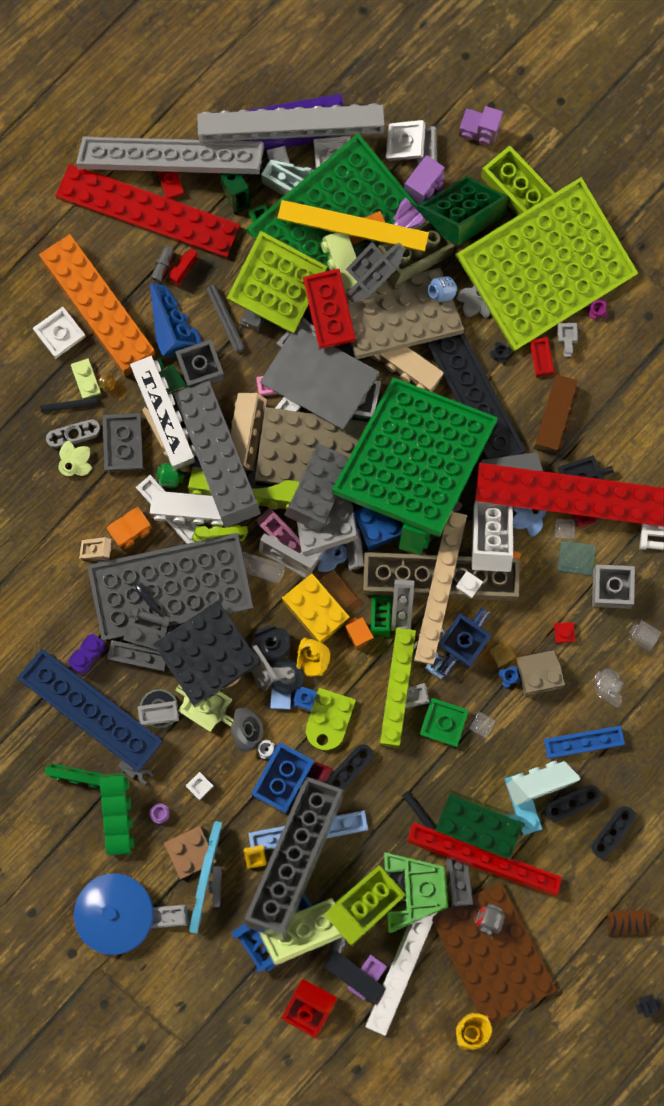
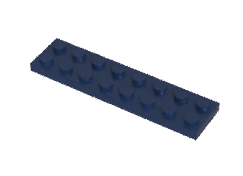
(90, 710)

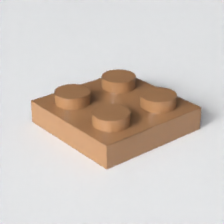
(188, 852)

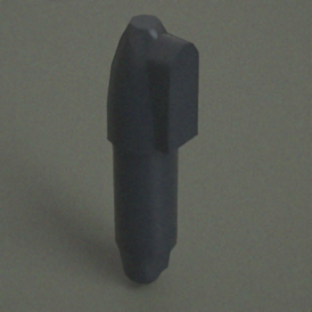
(144, 593)

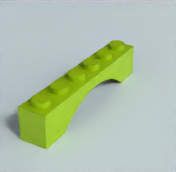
(272, 497)
(397, 688)

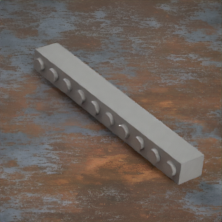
(290, 123)

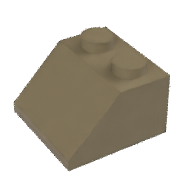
(540, 673)

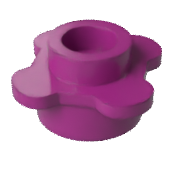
(602, 309)

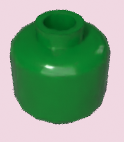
(168, 477)

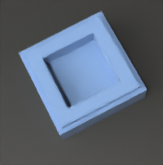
(433, 668)
(280, 701)

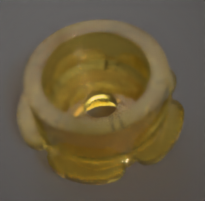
(106, 382)

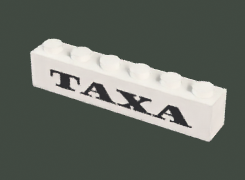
(162, 412)

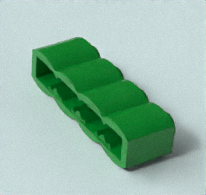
(115, 813)

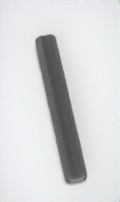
(225, 318)

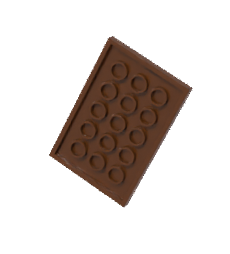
(498, 969)

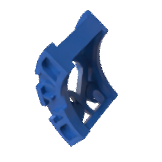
(241, 931)

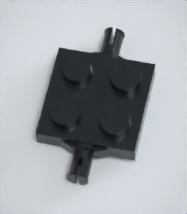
(585, 468)

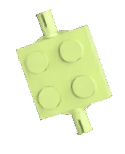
(207, 713)

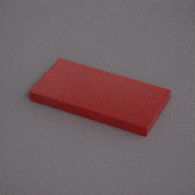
(329, 309)

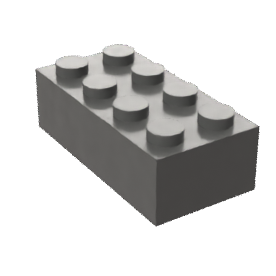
(314, 491)

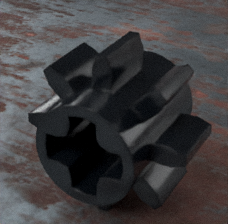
(648, 1005)

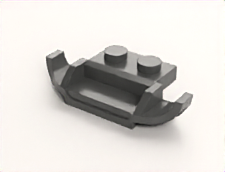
(373, 269)

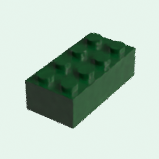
(480, 824)

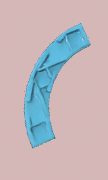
(204, 877)

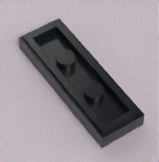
(354, 977)

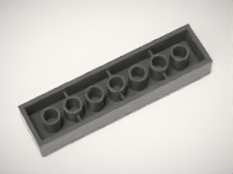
(217, 454)
(294, 858)

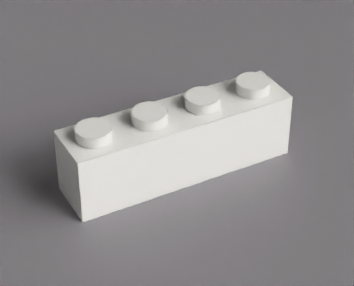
(184, 507)

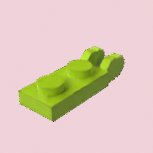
(203, 533)

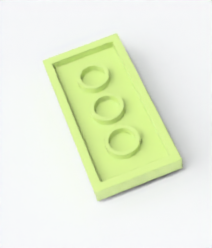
(307, 931)

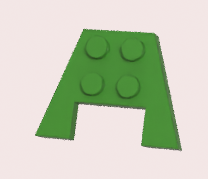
(424, 890)

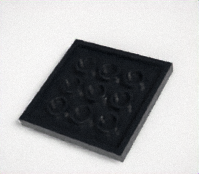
(206, 653)

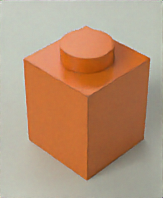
(358, 632)

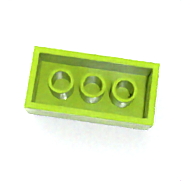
(515, 178)
(364, 905)

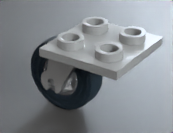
(281, 676)

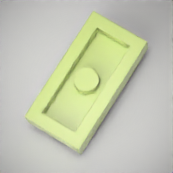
(85, 379)

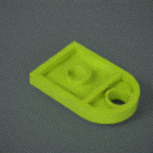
(329, 718)

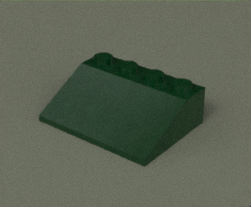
(464, 209)

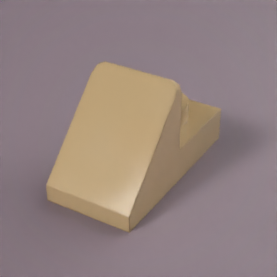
(95, 549)

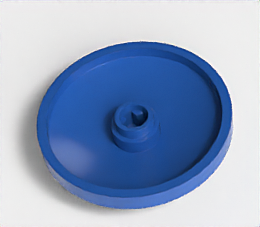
(113, 914)

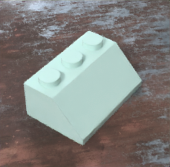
(541, 782)

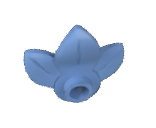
(527, 519)
(329, 560)

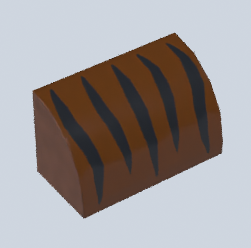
(628, 923)

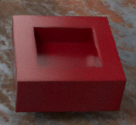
(583, 521)
(320, 772)

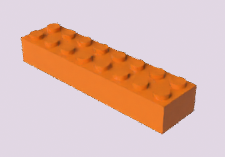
(96, 304)

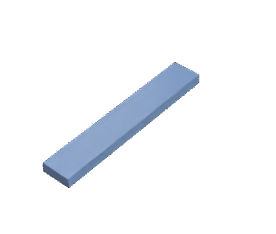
(342, 825)

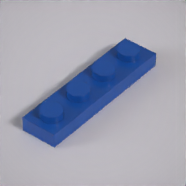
(584, 742)

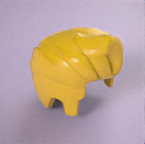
(313, 657)
(473, 1031)

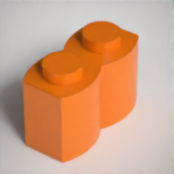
(129, 528)

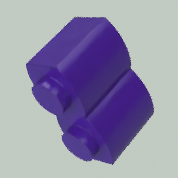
(83, 658)

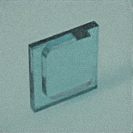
(576, 558)

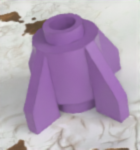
(408, 215)

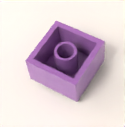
(425, 180)

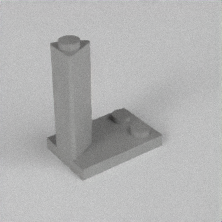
(284, 555)

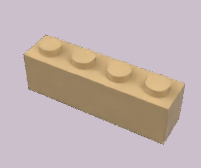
(411, 368)
(247, 427)

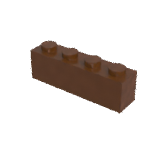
(555, 414)

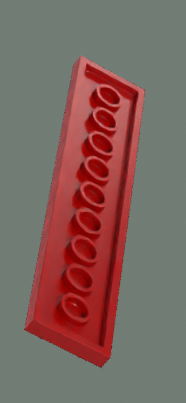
(148, 211)
(570, 494)

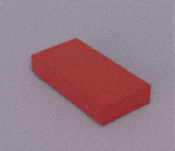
(541, 357)

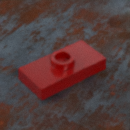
(170, 184)

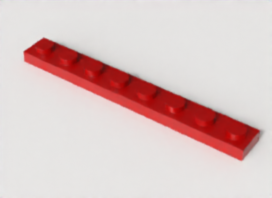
(484, 860)

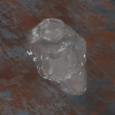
(609, 686)

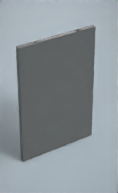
(321, 379)

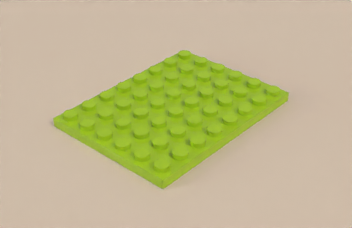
(547, 264)

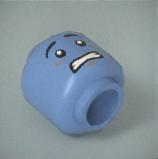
(442, 289)

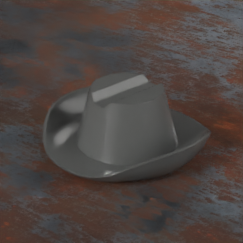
(247, 729)

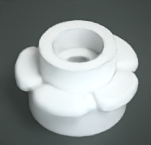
(261, 749)

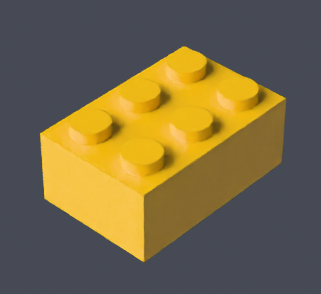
(315, 609)

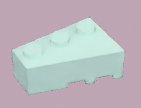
(283, 176)

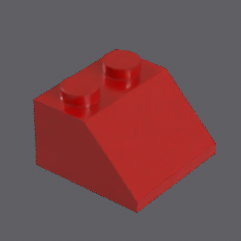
(309, 1008)

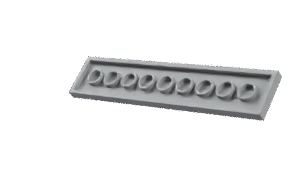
(170, 155)

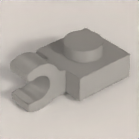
(567, 334)

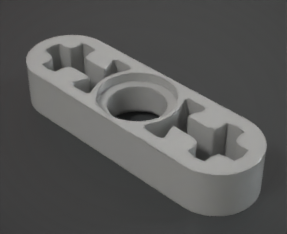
(88, 435)

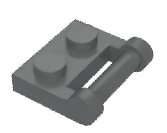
(144, 634)

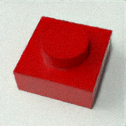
(564, 632)

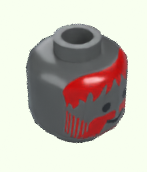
(490, 920)

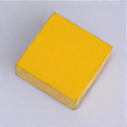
(255, 856)

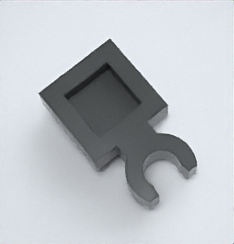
(132, 773)

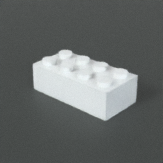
(492, 537)

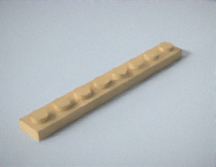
(440, 589)

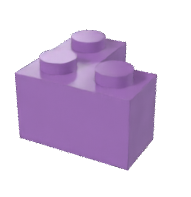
(481, 126)

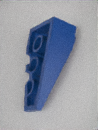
(171, 325)

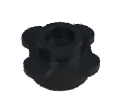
(500, 347)

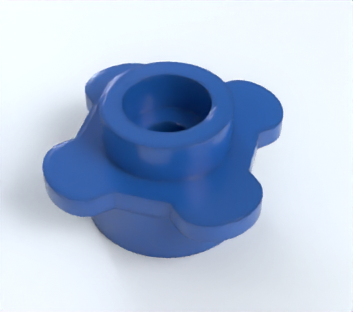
(509, 671)

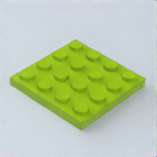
(273, 282)

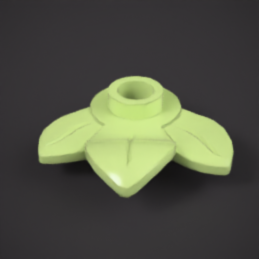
(76, 457)

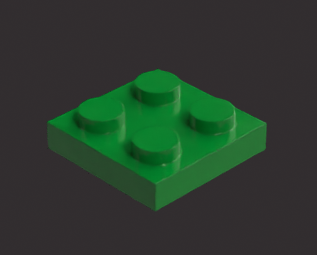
(444, 722)

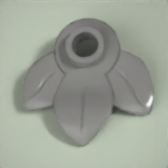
(472, 303)

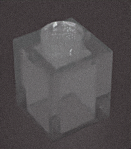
(644, 635)

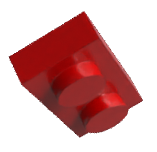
(187, 261)

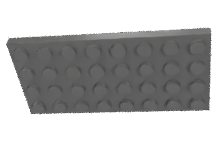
(178, 579)

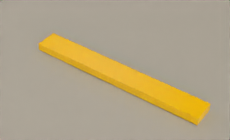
(352, 225)

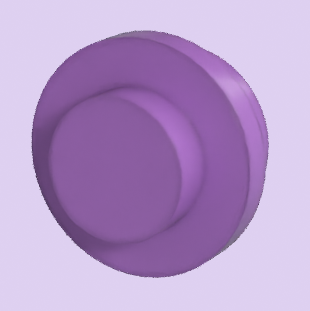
(159, 813)

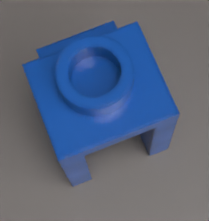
(304, 699)

